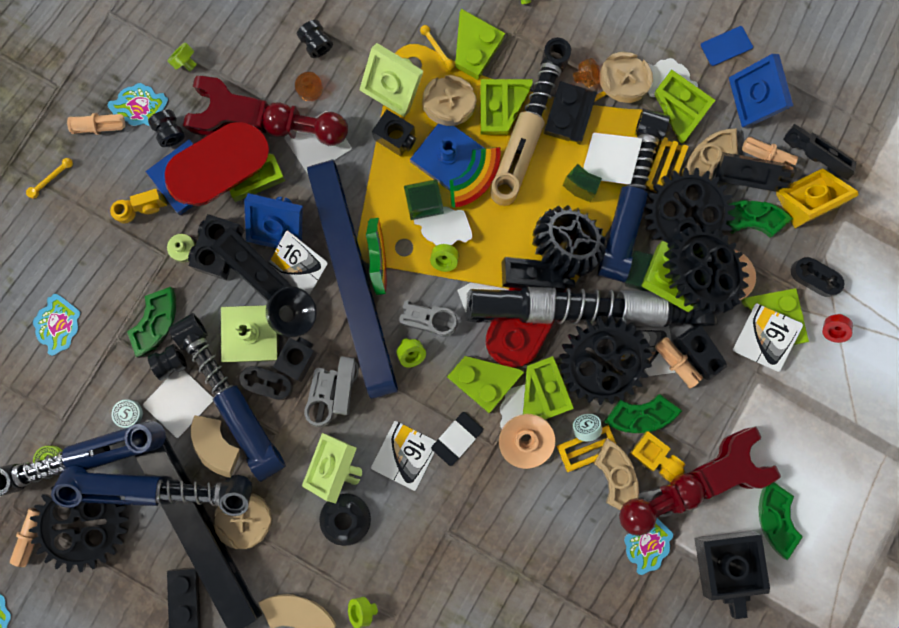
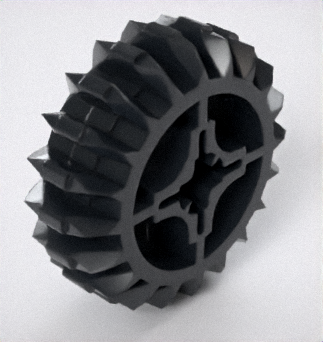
(569, 241)

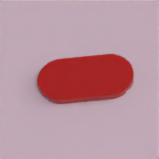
(216, 164)
(515, 342)

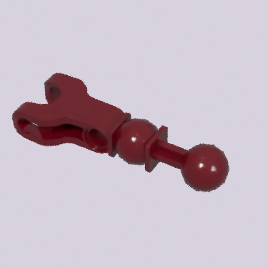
(275, 118)
(687, 491)

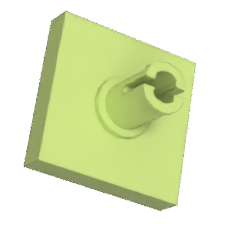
(391, 79)
(247, 335)
(331, 468)

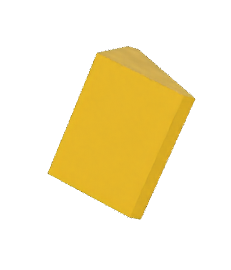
(814, 196)

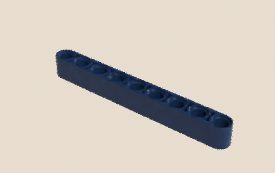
(352, 279)

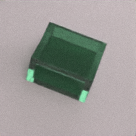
(582, 183)
(423, 199)
(638, 270)

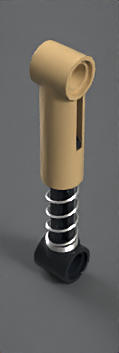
(530, 123)

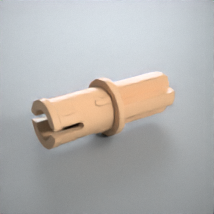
(95, 123)
(768, 152)
(678, 362)
(23, 546)

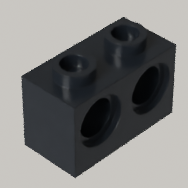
(198, 253)

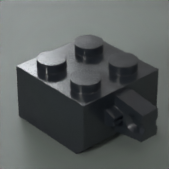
(732, 569)

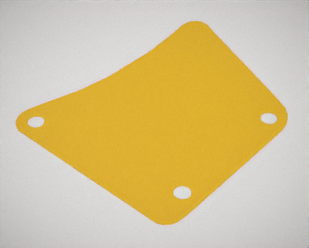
(495, 228)

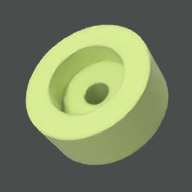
(180, 246)

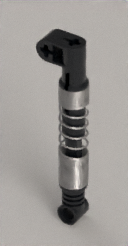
(546, 305)

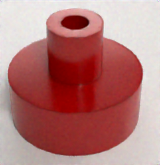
(837, 328)

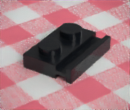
(570, 112)

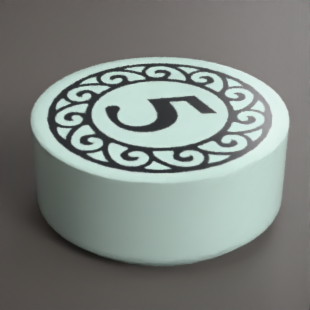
(126, 413)
(587, 427)

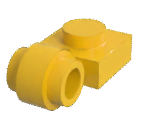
(146, 202)
(652, 452)

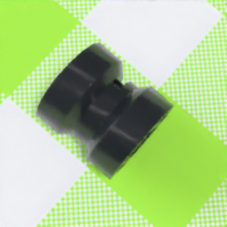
(316, 41)
(166, 128)
(167, 362)

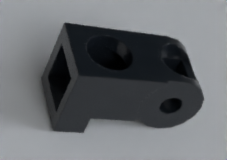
(701, 351)

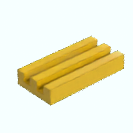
(673, 146)
(565, 457)

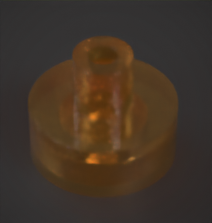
(587, 73)
(308, 86)

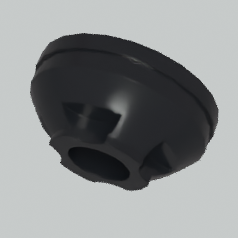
(302, 307)
(358, 512)

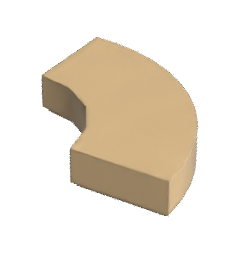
(709, 151)
(211, 447)
(619, 474)
(295, 612)

